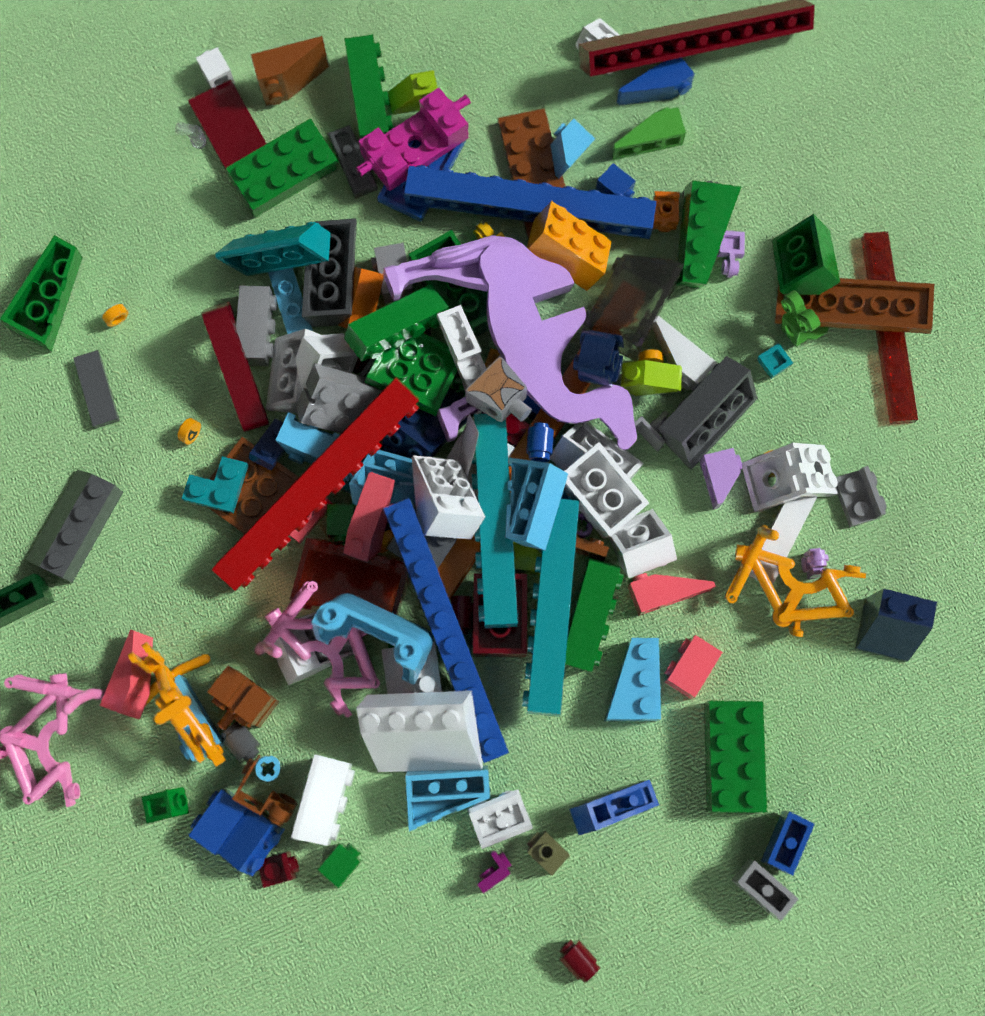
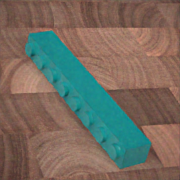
(496, 550)
(552, 615)

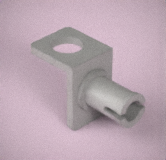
(651, 431)

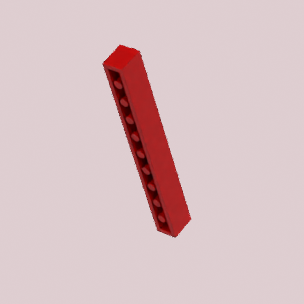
(316, 483)

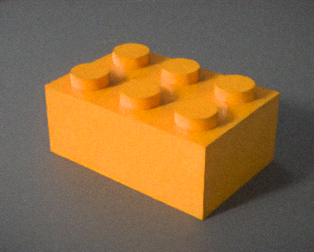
(570, 243)

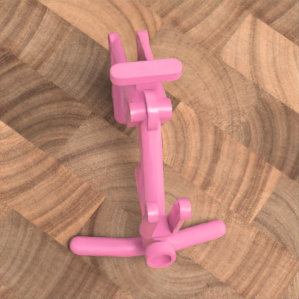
(284, 622)
(14, 740)

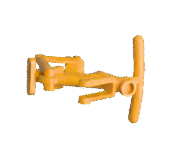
(787, 613)
(175, 705)

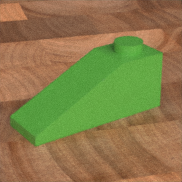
(657, 132)

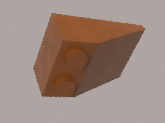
(289, 68)

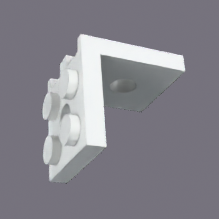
(798, 472)

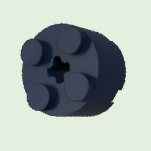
(599, 358)

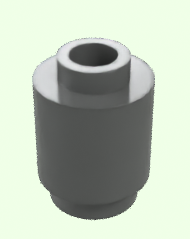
(240, 742)

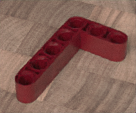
(221, 328)

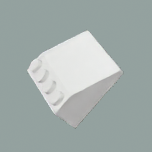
(421, 731)

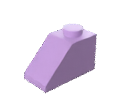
(720, 474)

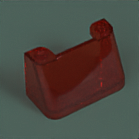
(378, 581)

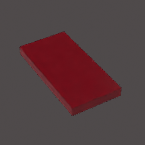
(227, 123)

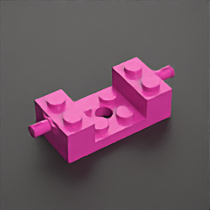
(436, 126)

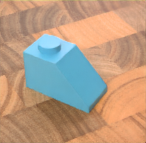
(569, 146)

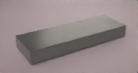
(350, 157)
(96, 389)

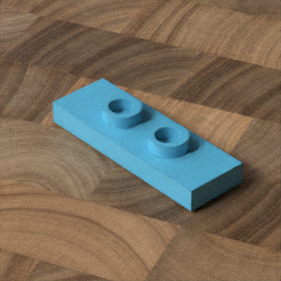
(289, 299)

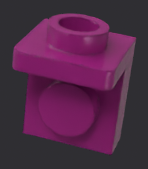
(491, 876)

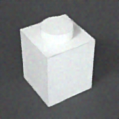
(214, 67)

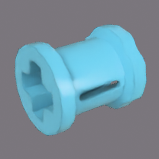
(267, 759)

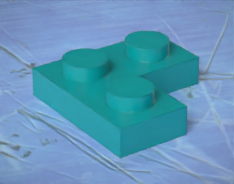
(221, 492)

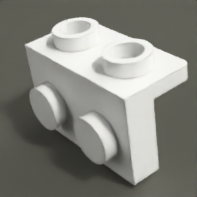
(499, 818)

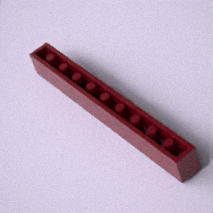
(695, 36)

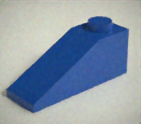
(658, 83)
(614, 807)

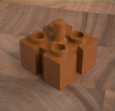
(241, 699)

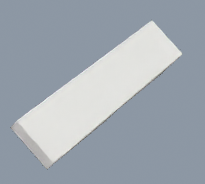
(462, 345)
(788, 525)

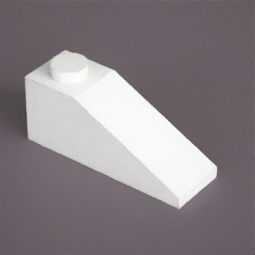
(681, 351)

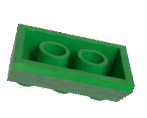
(805, 258)

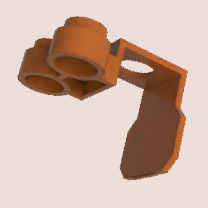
(278, 805)

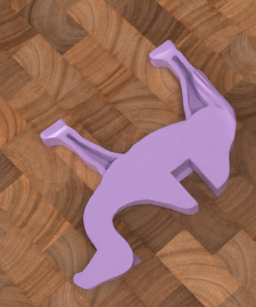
(525, 342)

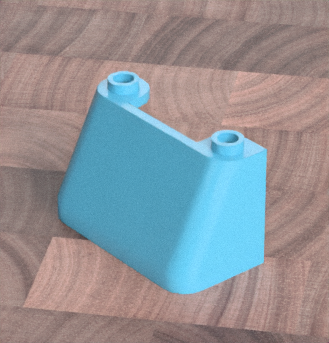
(348, 611)

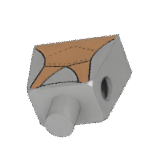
(499, 392)

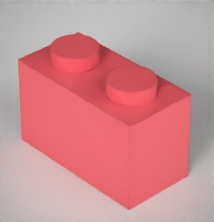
(692, 667)

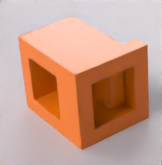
(666, 210)

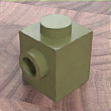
(547, 852)

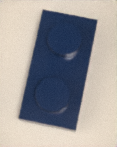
(267, 450)

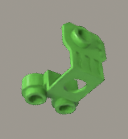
(800, 323)

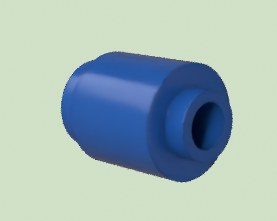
(540, 442)

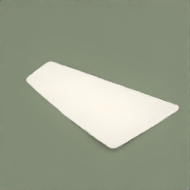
(468, 445)

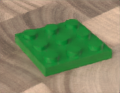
(421, 366)

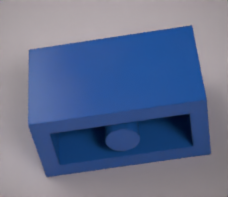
(217, 821)
(251, 842)
(787, 842)

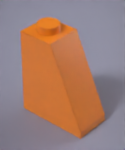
(365, 294)

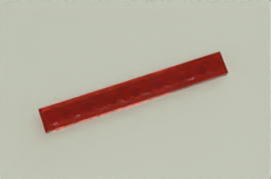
(891, 344)

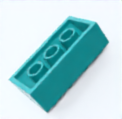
(277, 249)

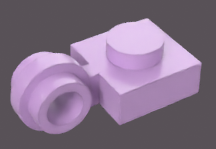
(732, 247)
(813, 562)

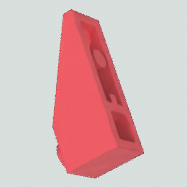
(369, 520)
(659, 591)
(129, 683)

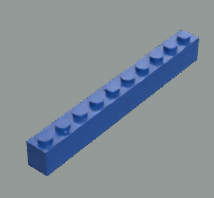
(525, 200)
(443, 623)

